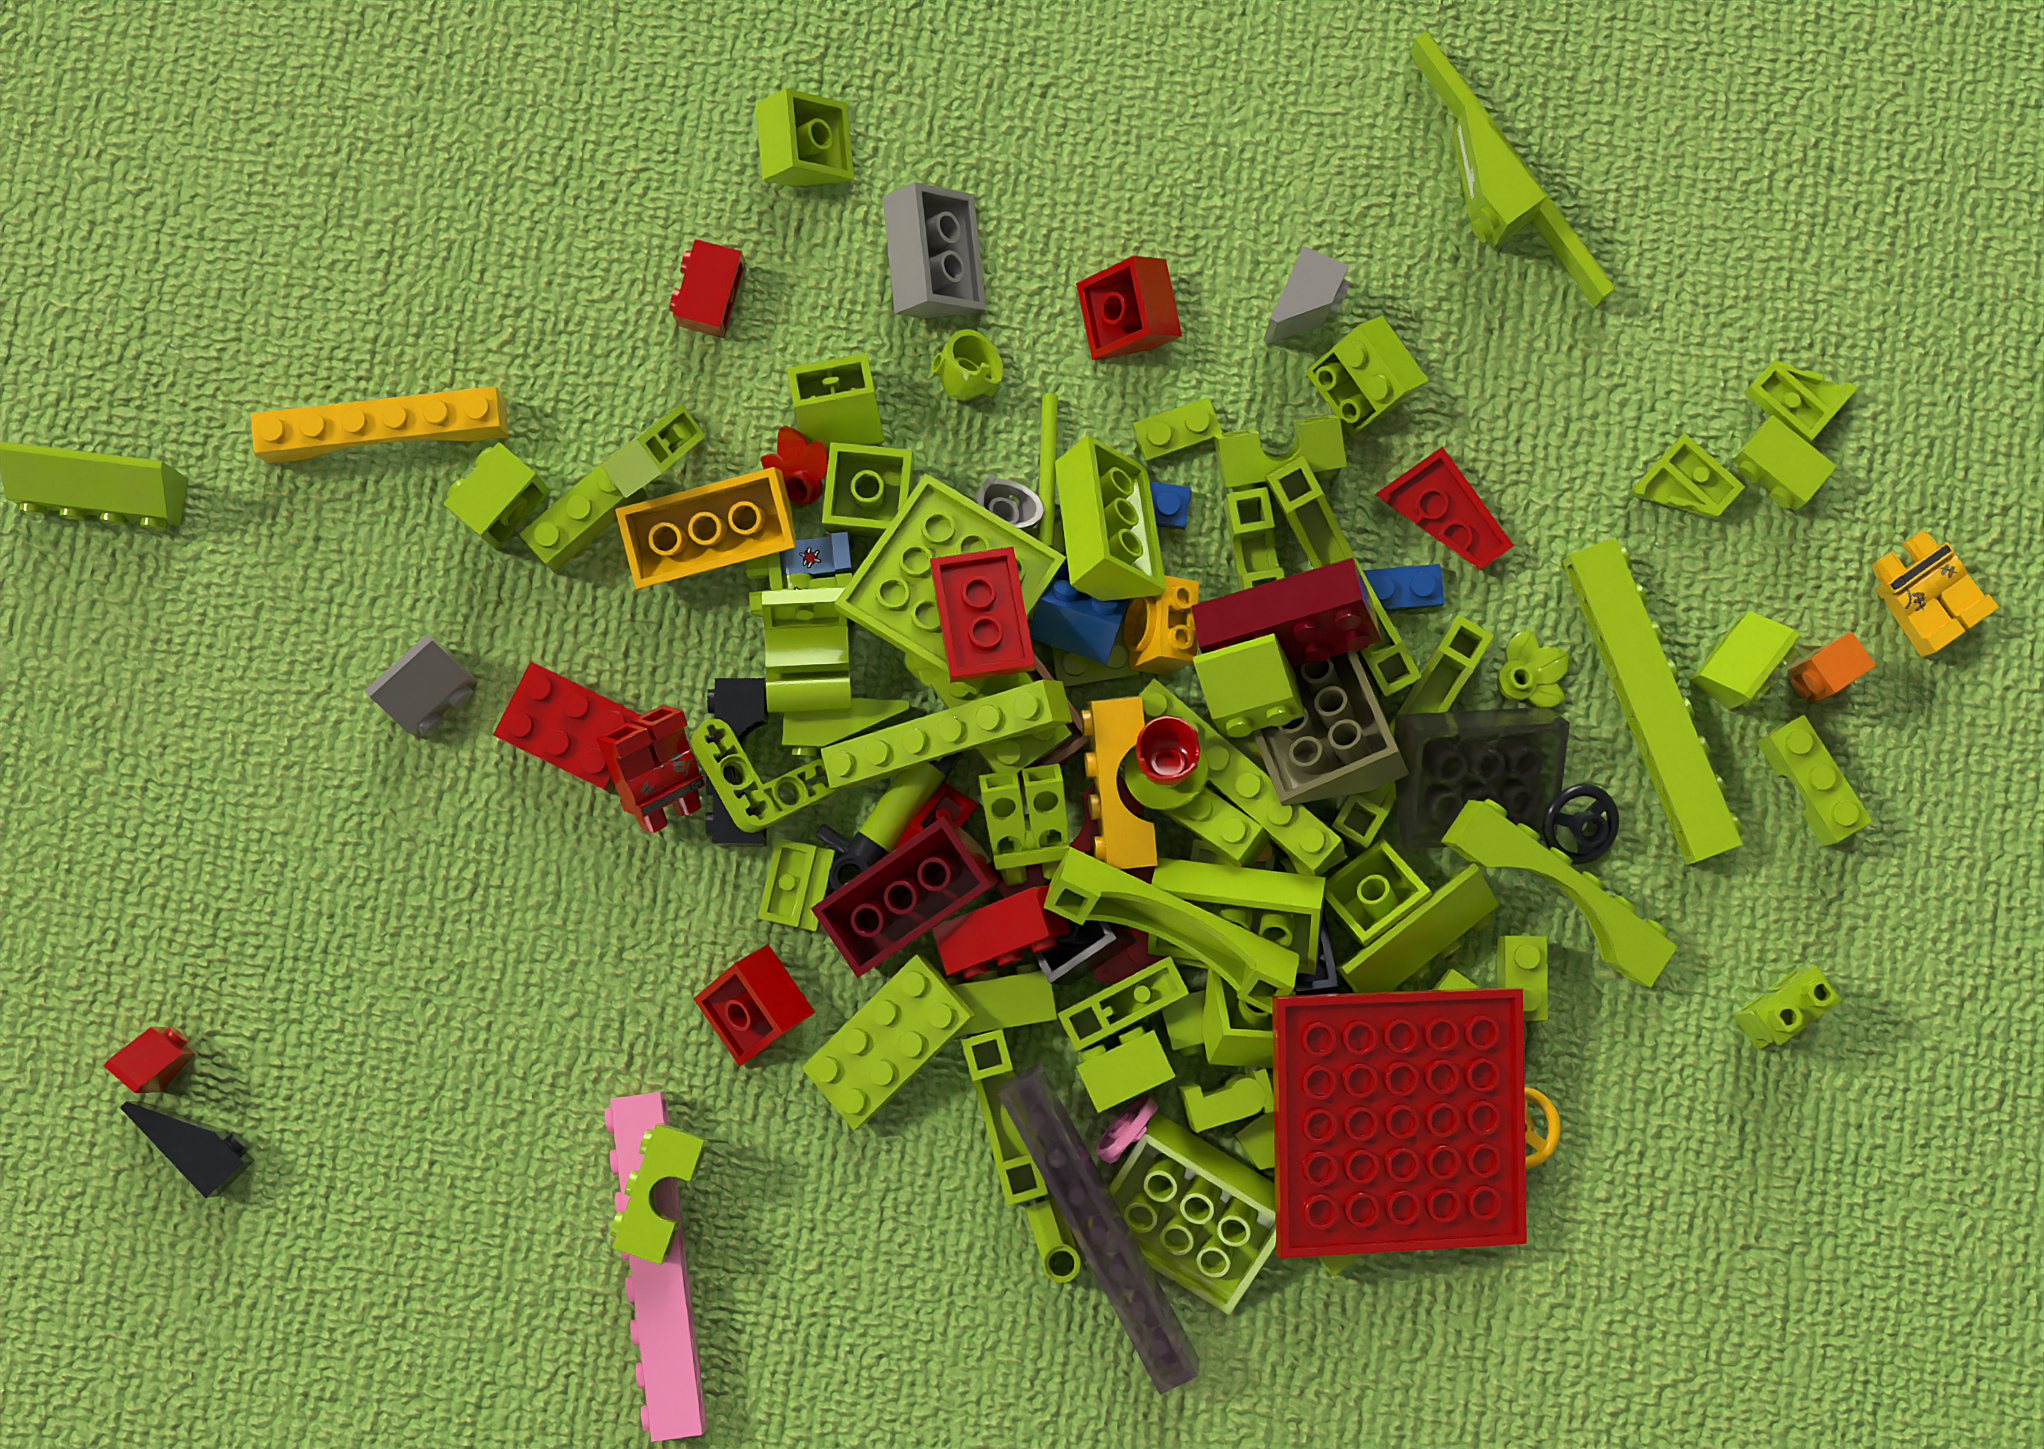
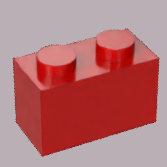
(707, 288)

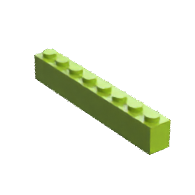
(1652, 701)

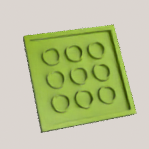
(895, 586)

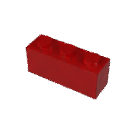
(999, 933)

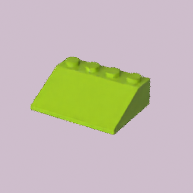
(1196, 1212)

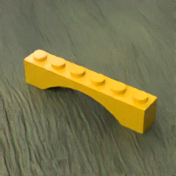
(322, 429)

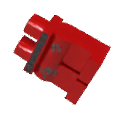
(653, 766)

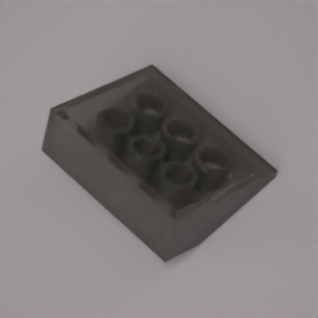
(1477, 756)

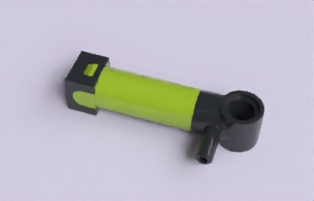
(889, 818)

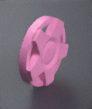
(1126, 1128)

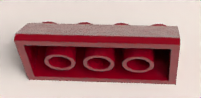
(905, 894)

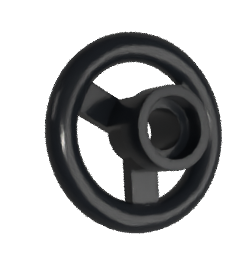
(1598, 834)

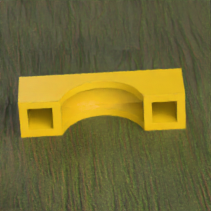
(1113, 731)

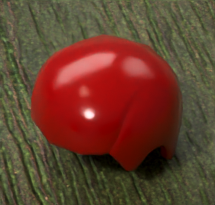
(1168, 750)

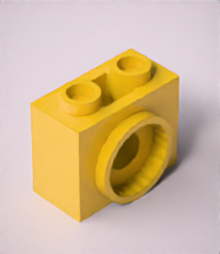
(1162, 628)

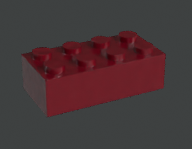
(1308, 612)

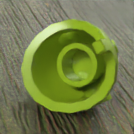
(968, 366)

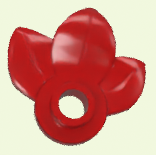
(801, 465)

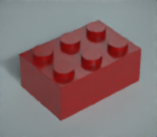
(561, 724)

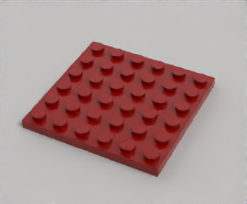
(1399, 1121)

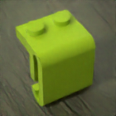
(805, 650)

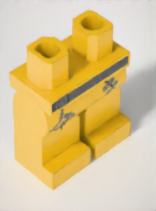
(1932, 595)

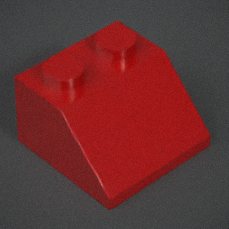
(1129, 308)
(753, 1004)

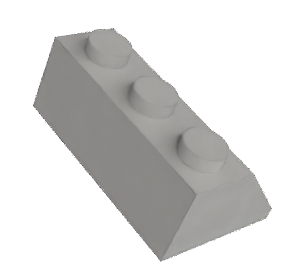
(933, 252)

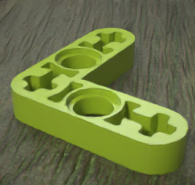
(761, 795)

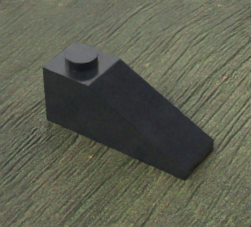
(198, 1150)

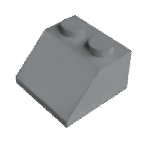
(1309, 295)
(422, 687)

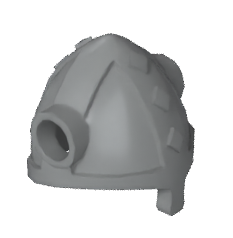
(995, 497)

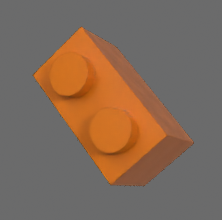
(1830, 668)

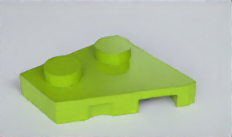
(1798, 397)
(1689, 481)

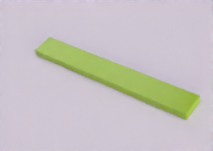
(1548, 218)

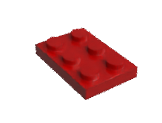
(982, 614)

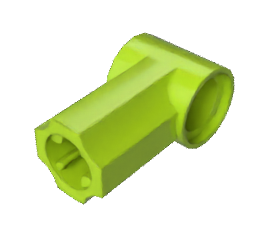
(1052, 1235)

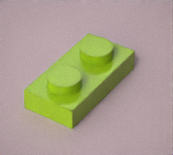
(1176, 430)

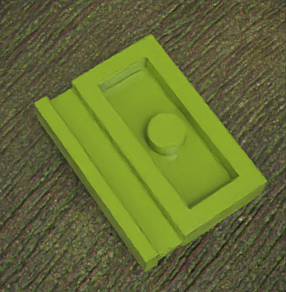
(795, 884)

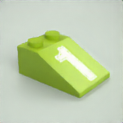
(1495, 185)

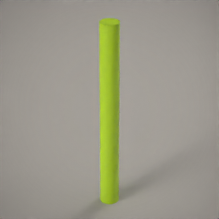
(1047, 471)

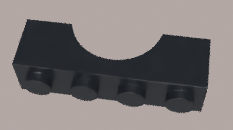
(744, 709)

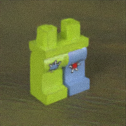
(808, 566)

